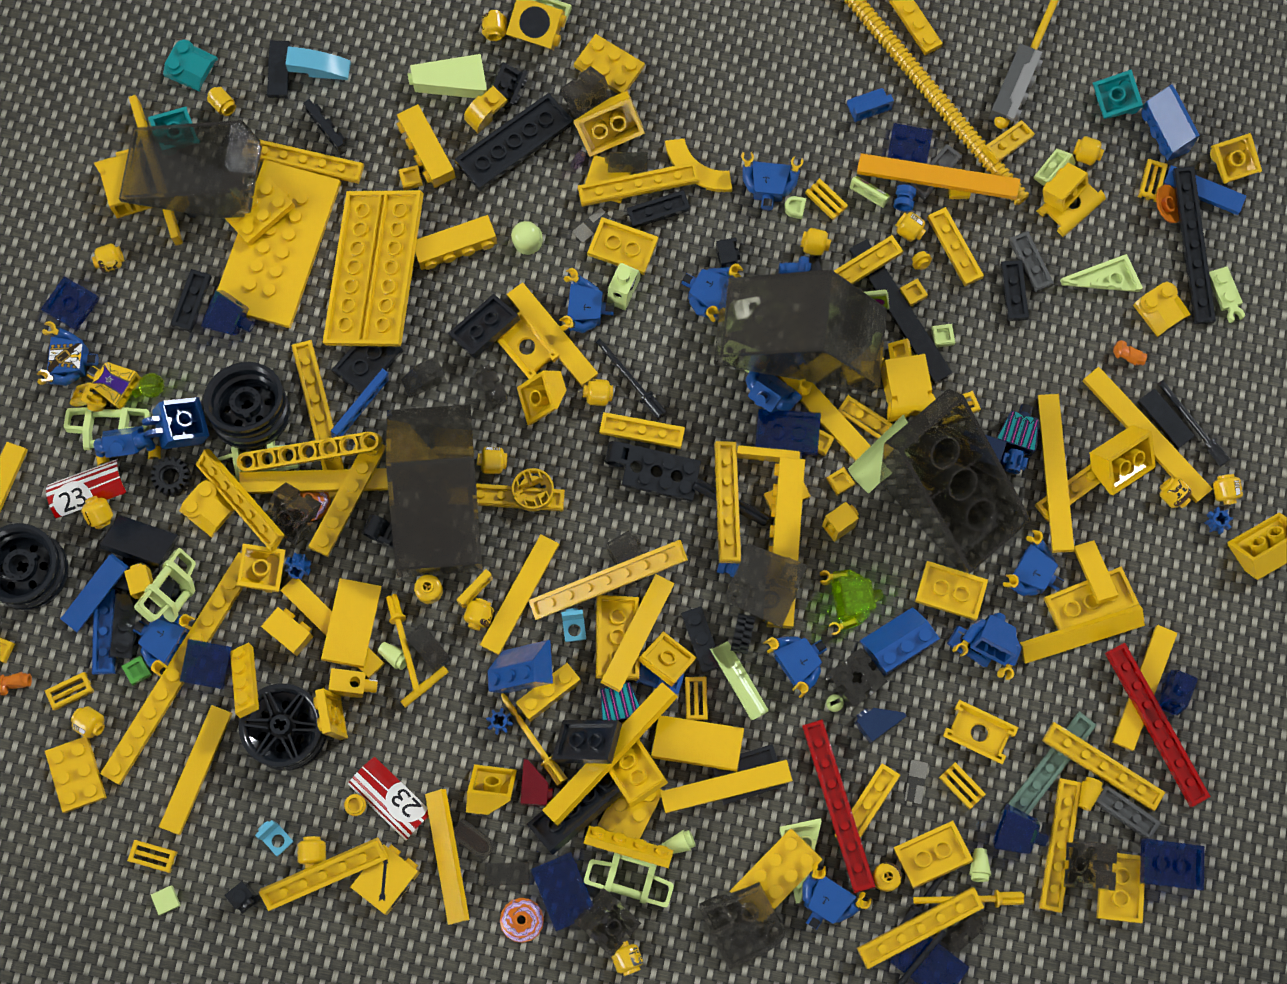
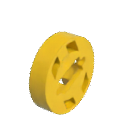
(529, 481)

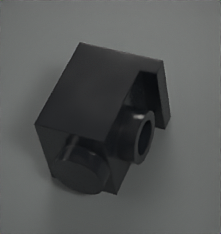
(727, 252)
(242, 897)

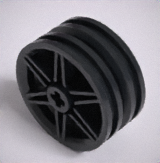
(252, 415)
(49, 581)
(295, 754)

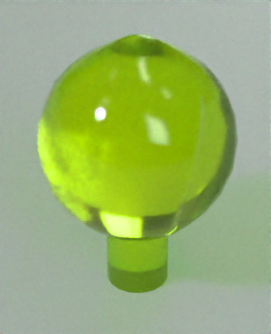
(150, 386)

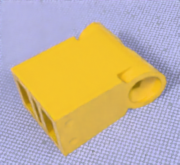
(112, 175)
(906, 386)

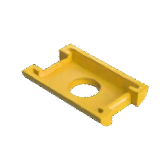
(1070, 217)
(543, 349)
(997, 730)

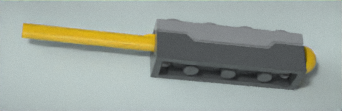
(1020, 76)

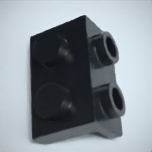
(508, 83)

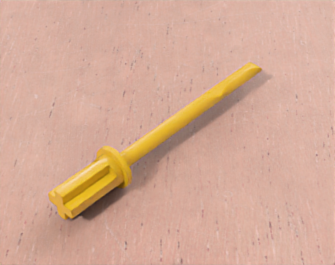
(397, 618)
(551, 766)
(998, 898)

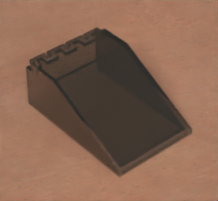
(193, 168)

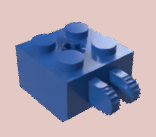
(178, 423)

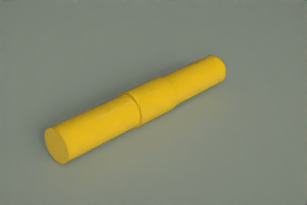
(424, 686)

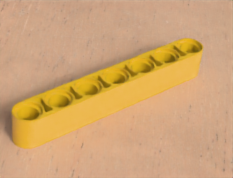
(299, 452)

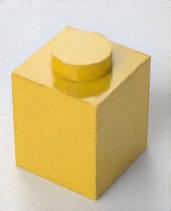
(138, 579)

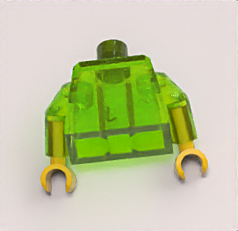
(852, 597)

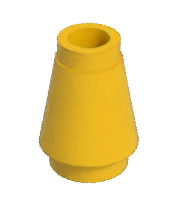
(1090, 791)

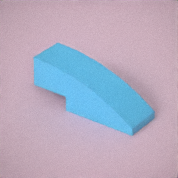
(317, 63)

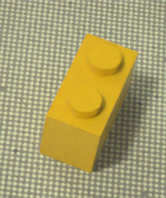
(1065, 187)
(840, 521)
(287, 631)

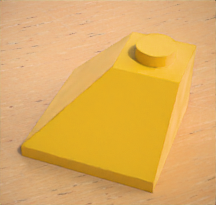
(541, 395)
(489, 789)

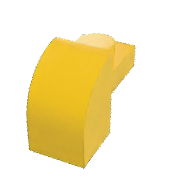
(482, 109)

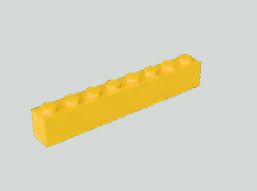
(787, 515)

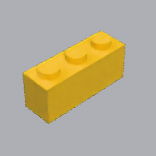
(544, 696)

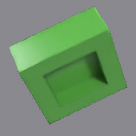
(137, 670)

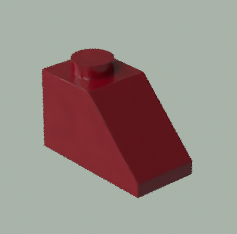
(535, 788)

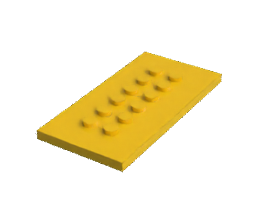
(276, 267)
(373, 268)

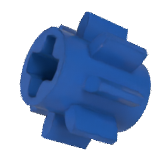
(1014, 461)
(1216, 525)
(297, 566)
(497, 727)

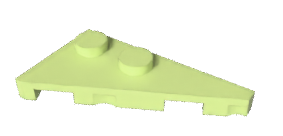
(1111, 275)
(809, 833)

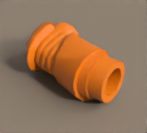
(1129, 353)
(14, 681)

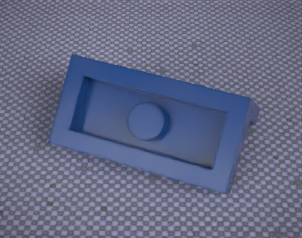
(870, 104)

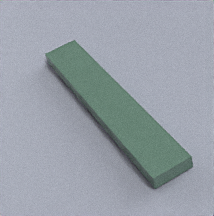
(1049, 768)

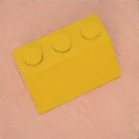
(1123, 458)
(1262, 547)

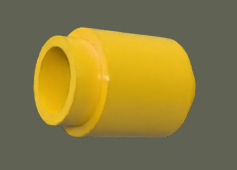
(221, 101)

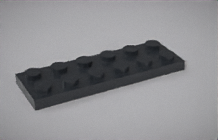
(514, 141)
(589, 808)

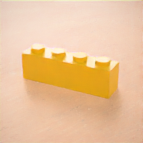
(426, 146)
(455, 242)

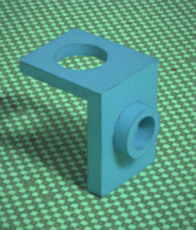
(571, 617)
(268, 831)

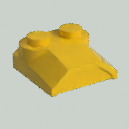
(1236, 158)
(1161, 308)
(206, 508)
(260, 568)

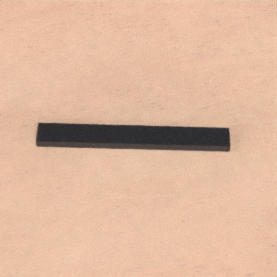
(1194, 245)
(906, 319)

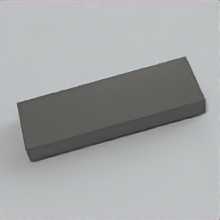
(947, 158)
(1031, 261)
(1127, 812)

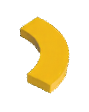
(709, 178)

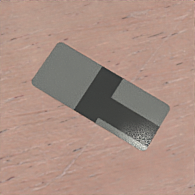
(590, 225)
(916, 781)

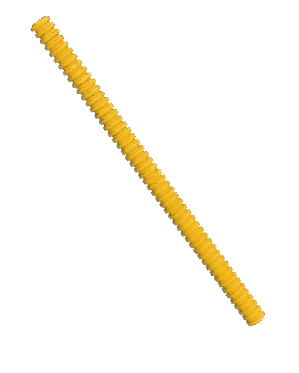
(929, 89)

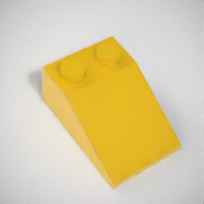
(609, 124)

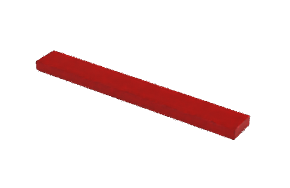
(1157, 725)
(838, 807)

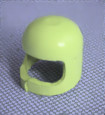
(526, 237)

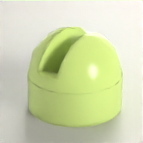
(837, 707)

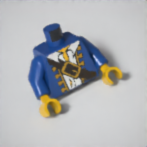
(66, 358)

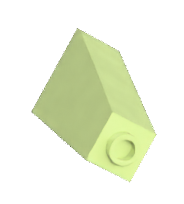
(450, 77)

